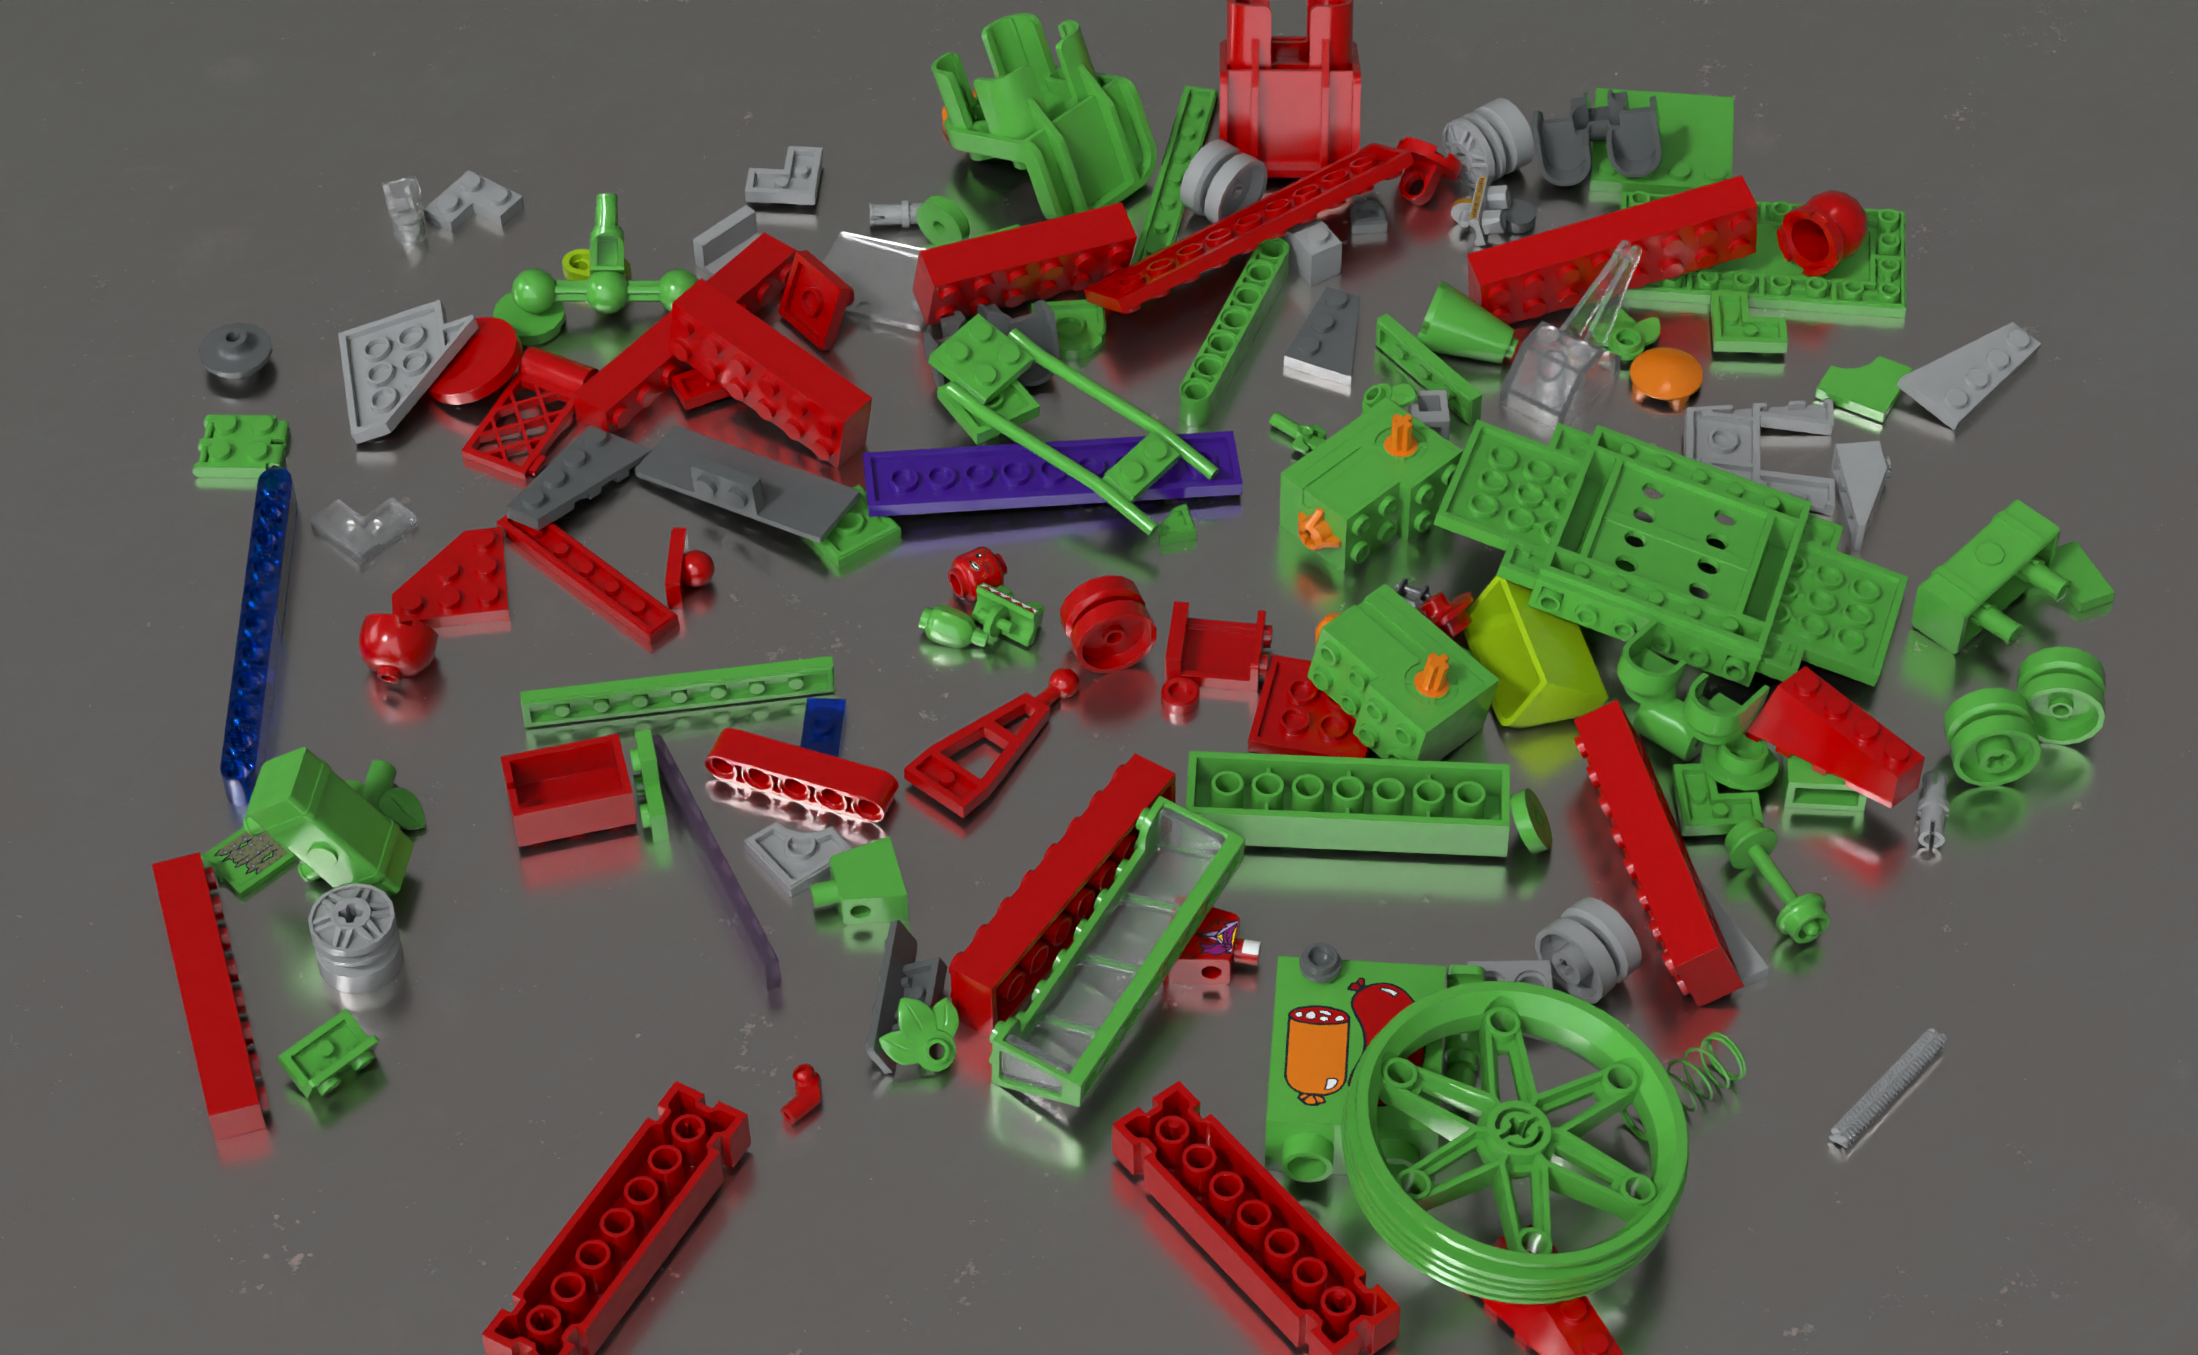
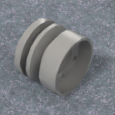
(1490, 141)
(356, 938)

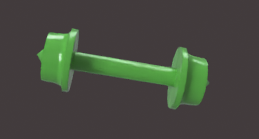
(1803, 915)

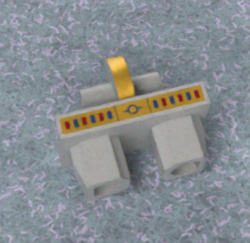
(1483, 209)

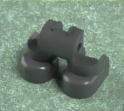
(1630, 138)
(1037, 326)

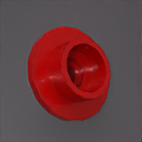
(1448, 615)

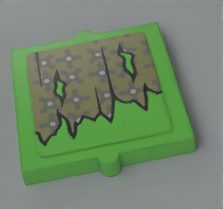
(247, 860)

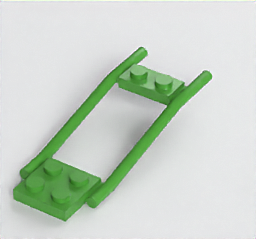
(986, 362)

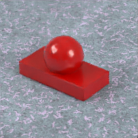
(685, 568)

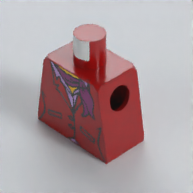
(1213, 951)

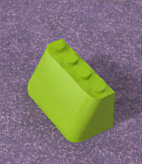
(1536, 657)

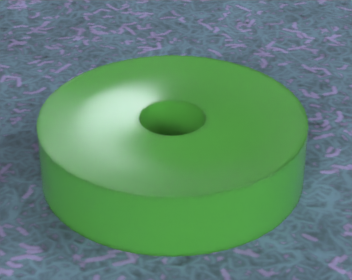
(942, 221)
(1531, 821)

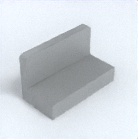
(725, 240)

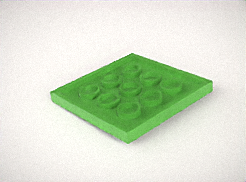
(1694, 144)

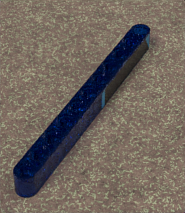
(259, 635)

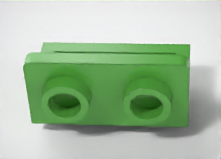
(327, 1054)

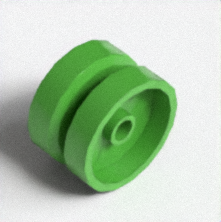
(2063, 694)
(1991, 737)

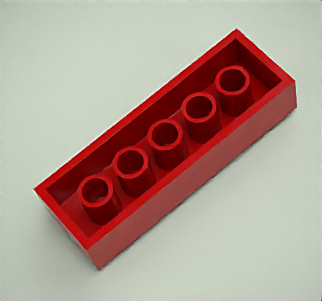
(1023, 263)
(769, 373)

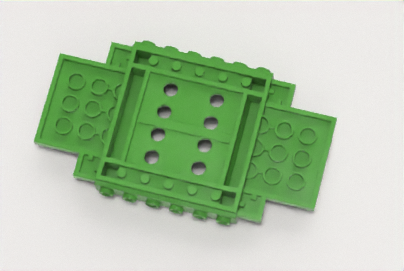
(1776, 587)

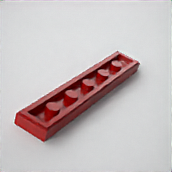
(593, 578)

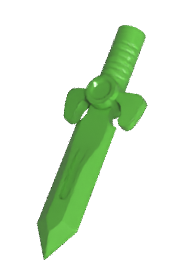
(1303, 434)

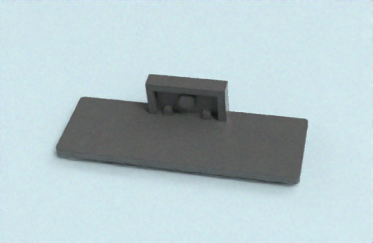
(747, 483)

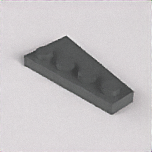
(575, 475)

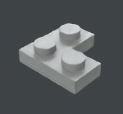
(791, 185)
(469, 196)

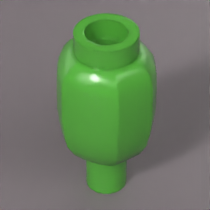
(951, 627)

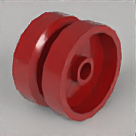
(1108, 624)

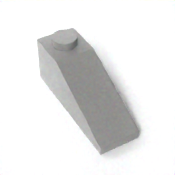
(1314, 251)
(1859, 482)

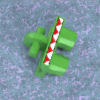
(1006, 615)

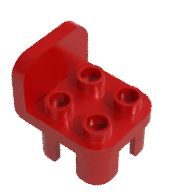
(1290, 96)

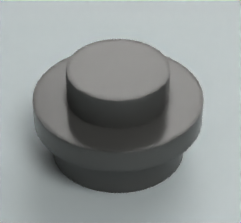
(1320, 963)

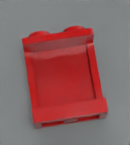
(1217, 651)

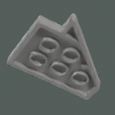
(394, 364)

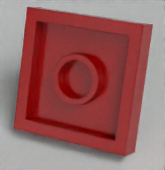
(815, 300)

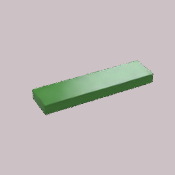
(1428, 368)

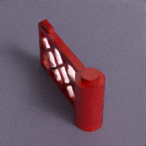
(546, 375)

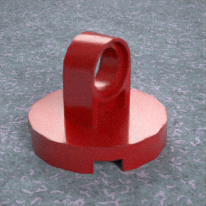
(1427, 166)

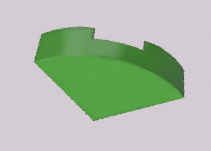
(1177, 526)

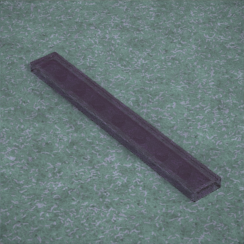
(717, 867)

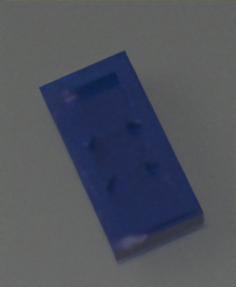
(824, 725)

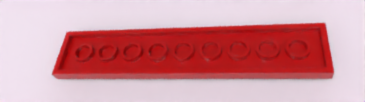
(1248, 227)

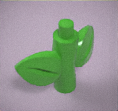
(393, 803)

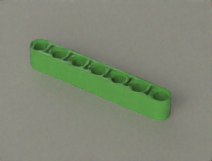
(1233, 332)

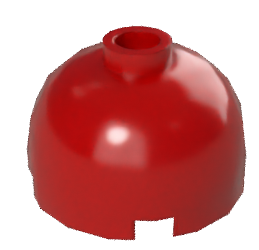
(396, 648)

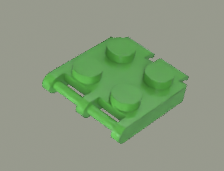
(241, 445)

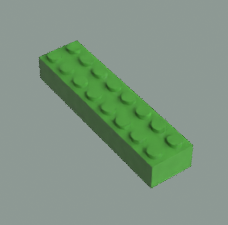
(1354, 802)

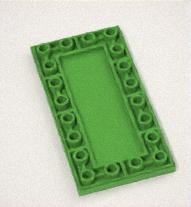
(1861, 284)

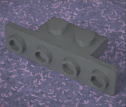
(900, 979)

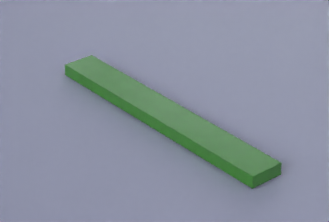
(1185, 140)
(678, 691)

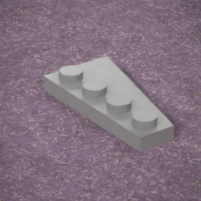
(1968, 376)

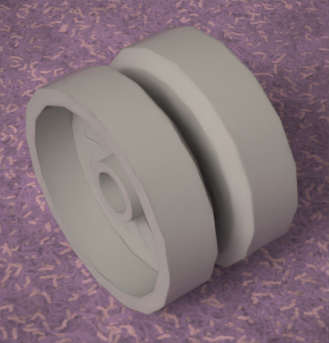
(1222, 181)
(1589, 949)

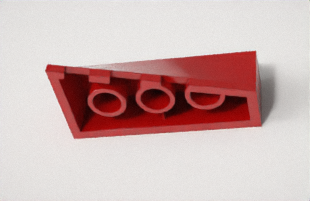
(1837, 738)
(1556, 1327)

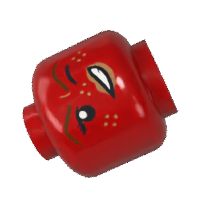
(975, 568)

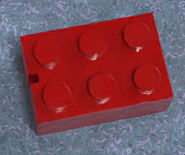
(568, 789)

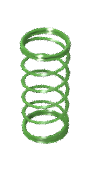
(1716, 1063)

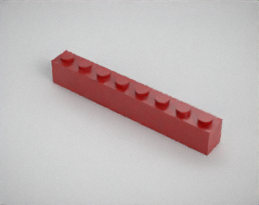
(647, 365)
(209, 998)

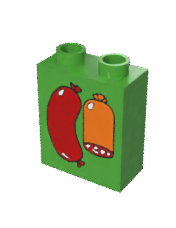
(1314, 1053)

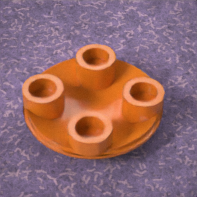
(1666, 375)

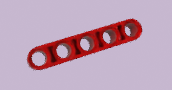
(802, 774)

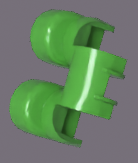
(1668, 720)

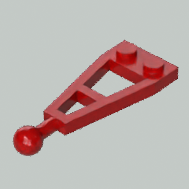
(960, 788)

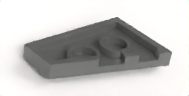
(1327, 338)

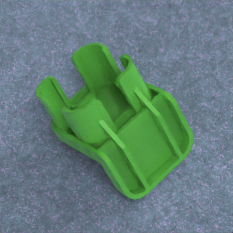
(1065, 123)

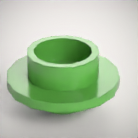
(1740, 763)

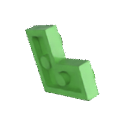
(1738, 332)
(648, 786)
(1704, 809)

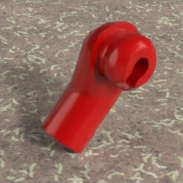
(808, 1094)

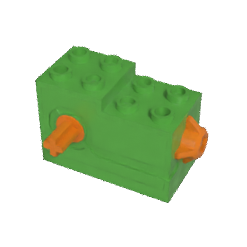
(1367, 485)
(1400, 678)

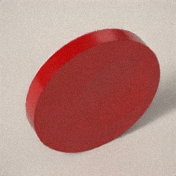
(480, 365)

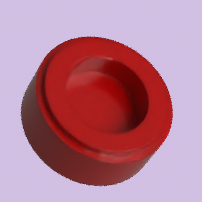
(1180, 696)

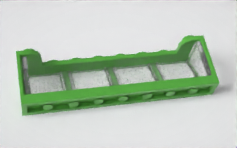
(1117, 956)

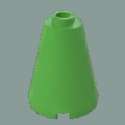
(1464, 328)

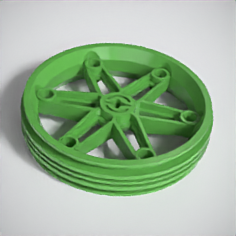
(1515, 1141)

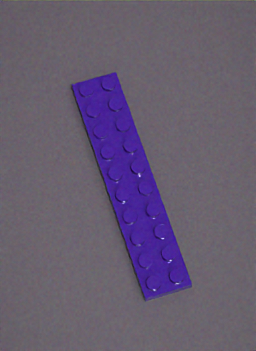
(1018, 478)

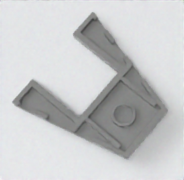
(1732, 443)

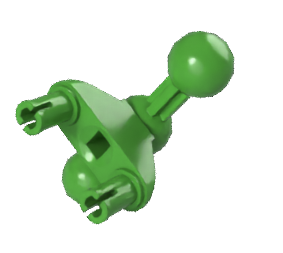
(606, 287)

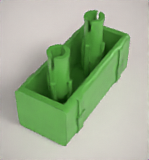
(1988, 577)
(327, 824)

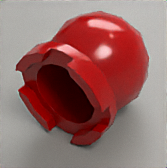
(1823, 232)

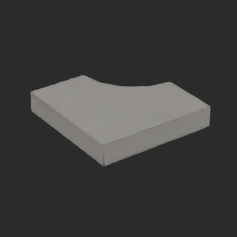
(795, 857)

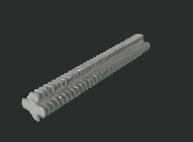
(1887, 1087)

